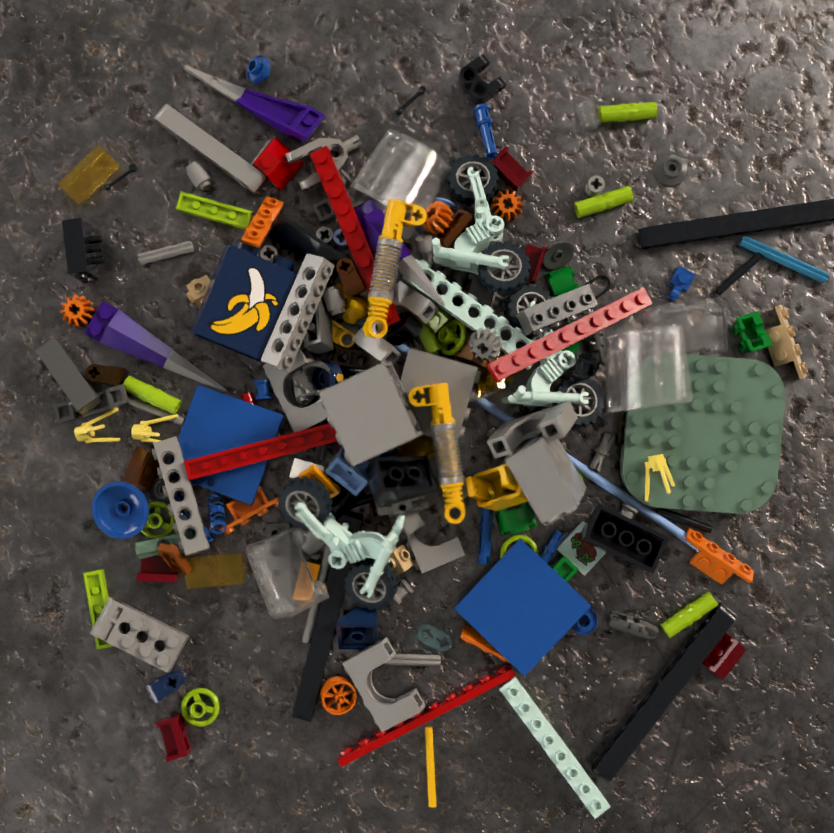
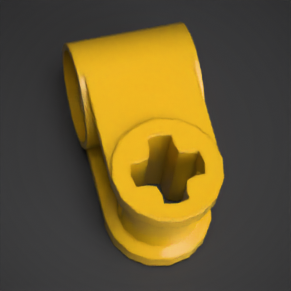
(339, 334)

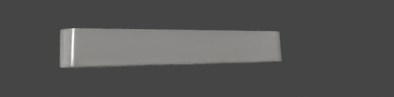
(210, 148)

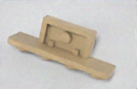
(784, 347)

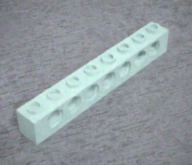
(469, 301)
(554, 746)

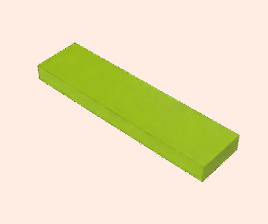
(214, 210)
(97, 597)

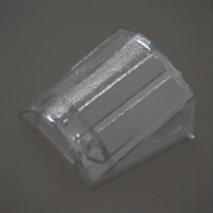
(402, 171)
(647, 369)

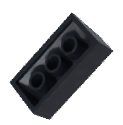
(301, 242)
(624, 538)

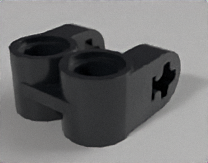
(473, 69)

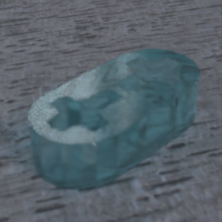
(431, 641)

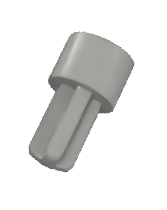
(425, 247)

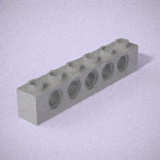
(297, 312)
(172, 447)

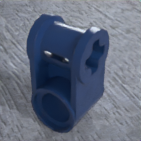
(164, 686)

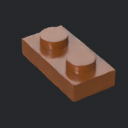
(174, 558)

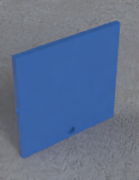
(224, 423)
(522, 607)

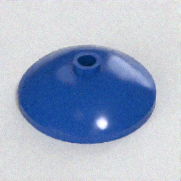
(113, 517)

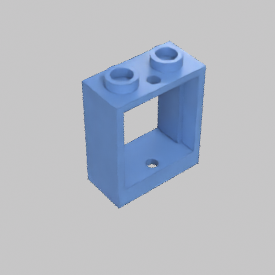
(340, 468)

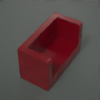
(510, 170)
(174, 737)

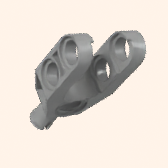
(341, 147)

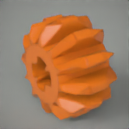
(500, 202)
(438, 217)
(72, 305)

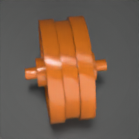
(337, 694)

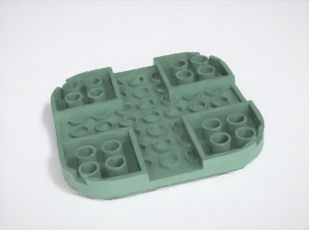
(718, 446)

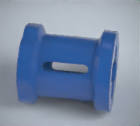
(263, 390)

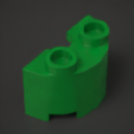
(561, 280)
(751, 333)
(516, 520)

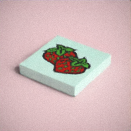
(578, 552)

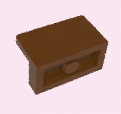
(460, 222)
(141, 469)

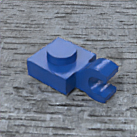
(680, 281)

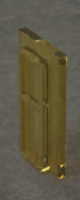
(89, 175)
(215, 570)

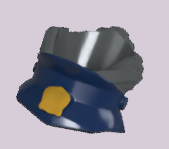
(318, 376)

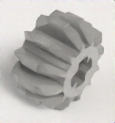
(485, 344)

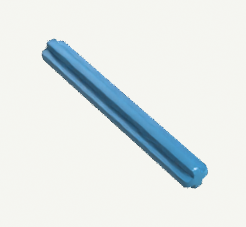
(784, 259)

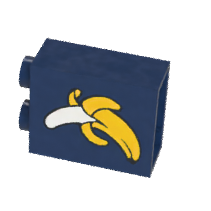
(244, 300)

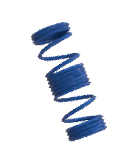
(217, 517)

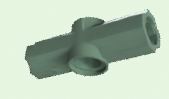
(149, 547)

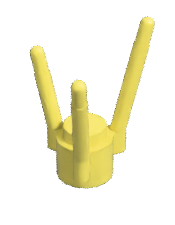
(87, 431)
(143, 431)
(657, 463)

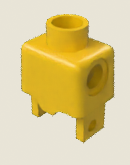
(498, 484)

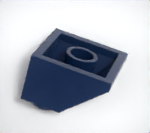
(357, 629)

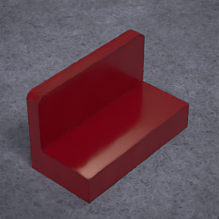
(536, 257)
(156, 570)
(724, 656)

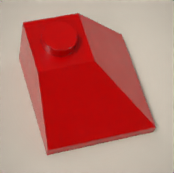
(274, 164)

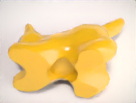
(355, 308)

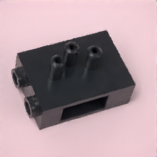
(82, 250)

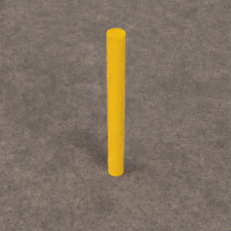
(430, 766)

